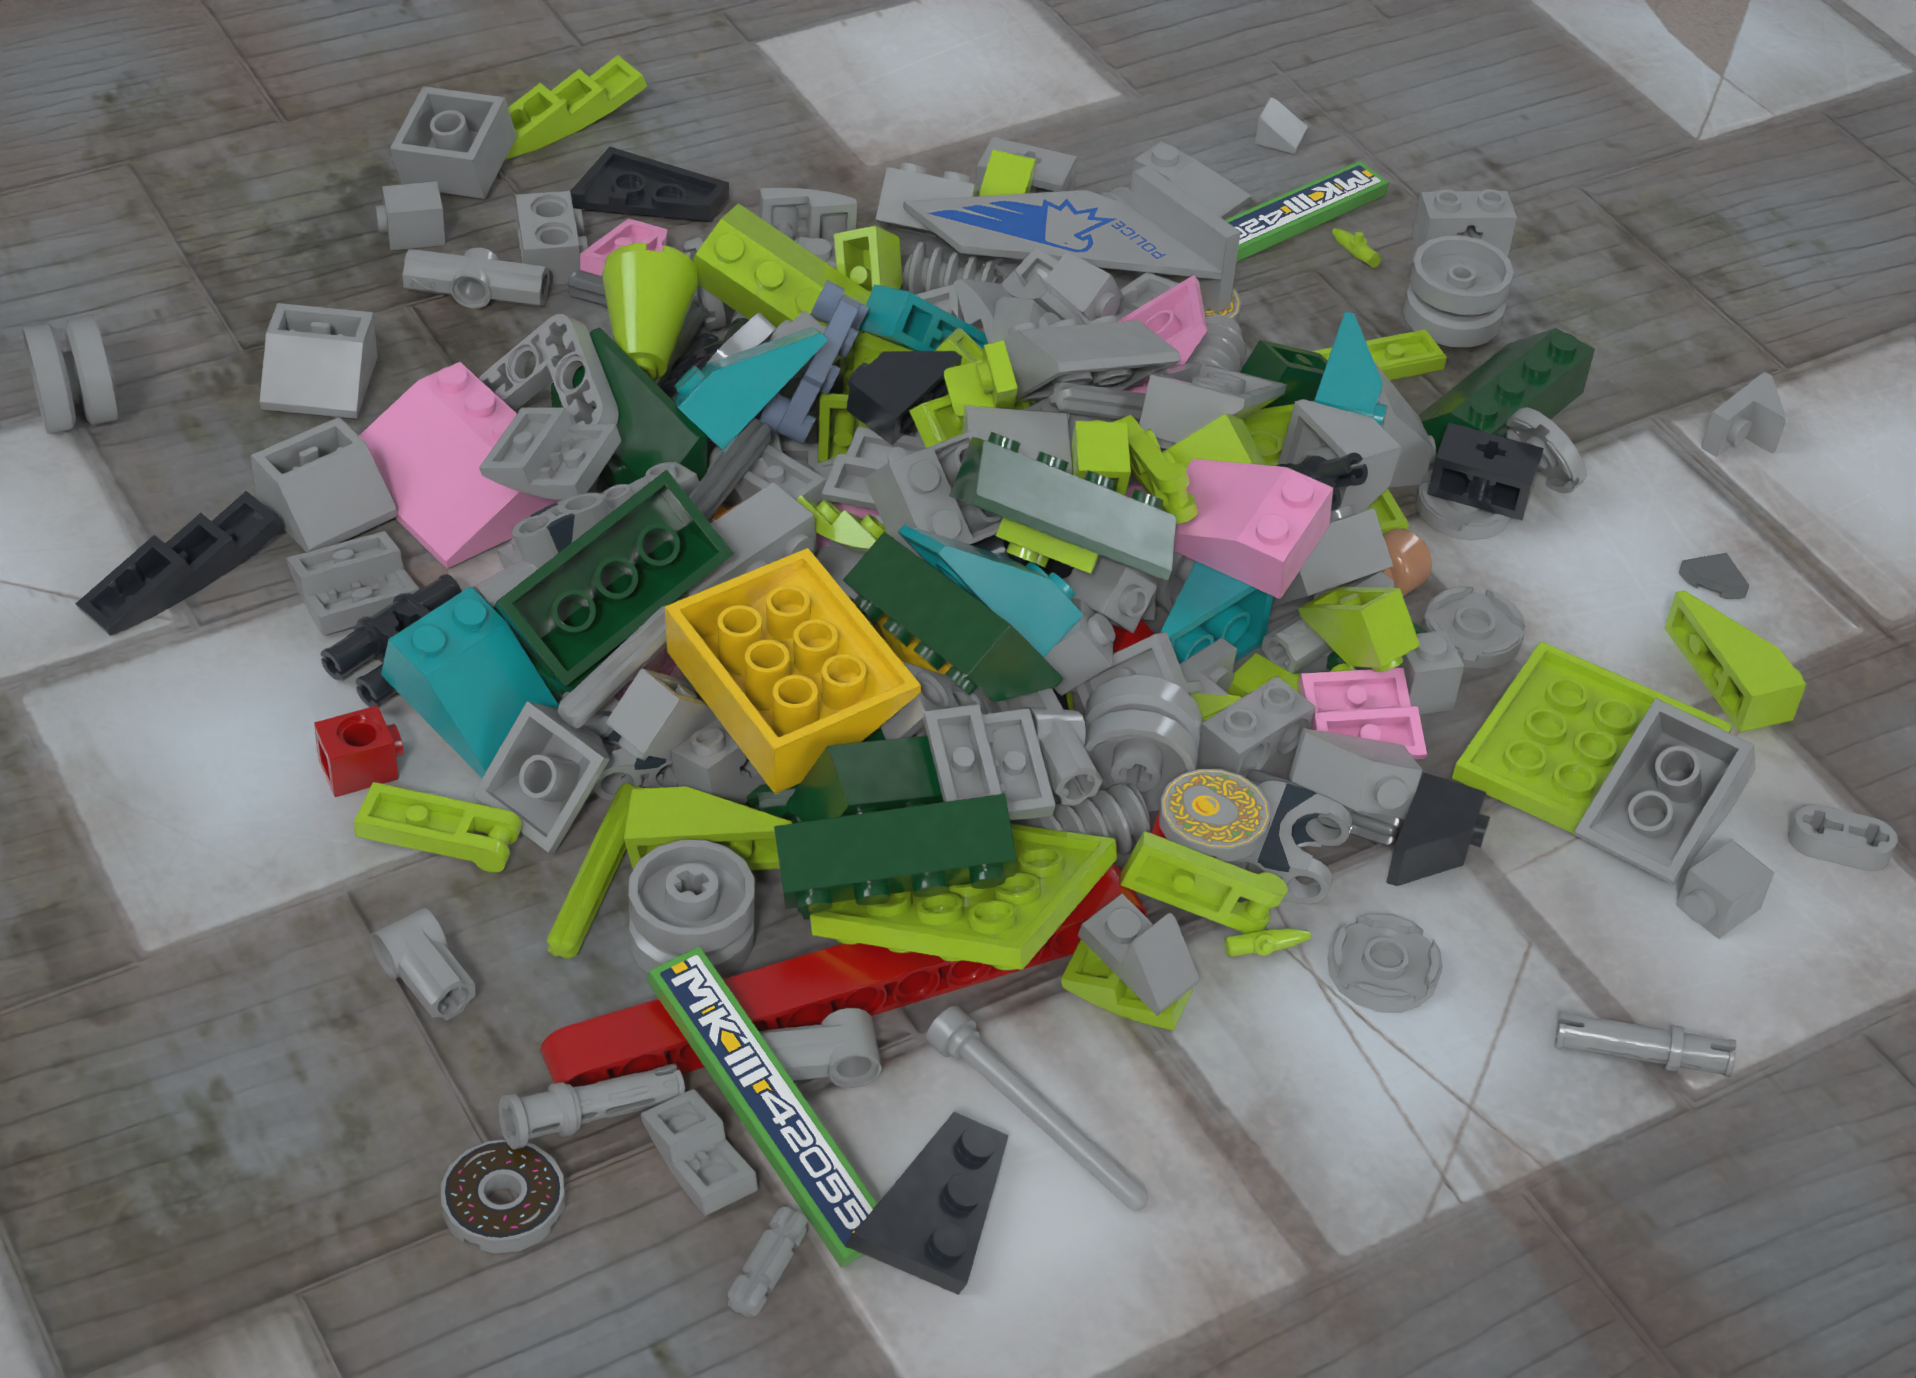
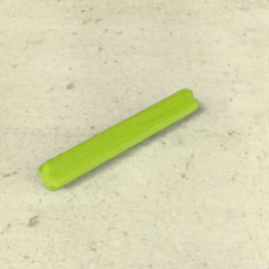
(592, 879)

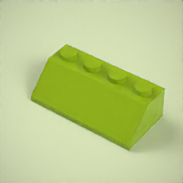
(766, 271)

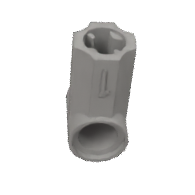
(420, 956)
(838, 1049)

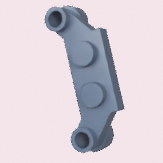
(843, 319)

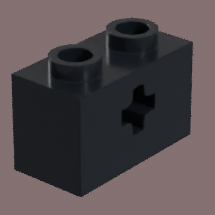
(1485, 471)

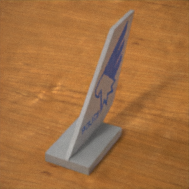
(1154, 234)

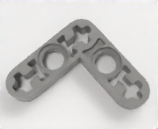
(558, 365)

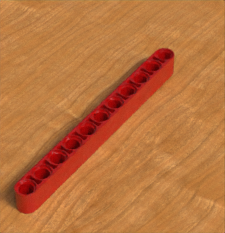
(795, 995)

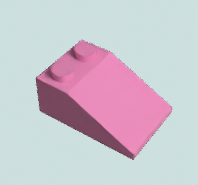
(1176, 318)
(1254, 521)

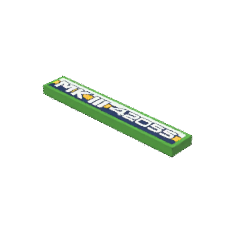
(1306, 207)
(765, 1099)

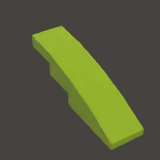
(572, 105)

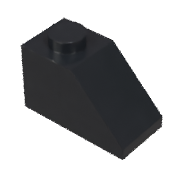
(895, 384)
(1438, 830)

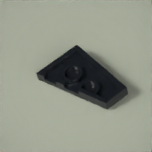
(648, 187)
(937, 1206)

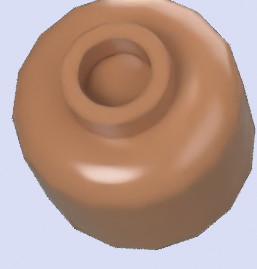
(1410, 560)

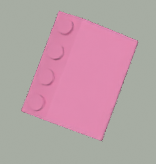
(431, 459)

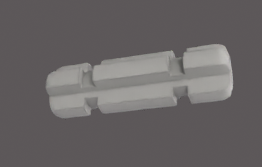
(767, 1262)

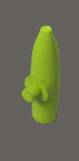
(1357, 247)
(1264, 941)

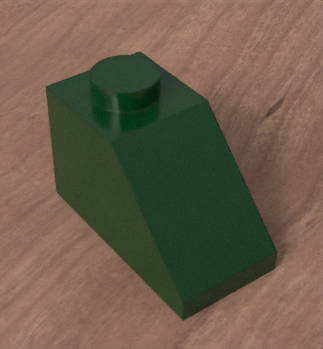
(1288, 365)

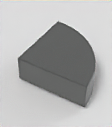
(1715, 573)

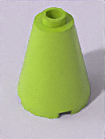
(648, 302)

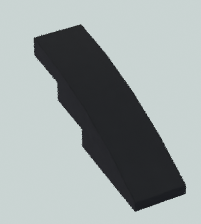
(170, 572)

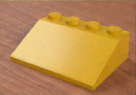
(787, 665)

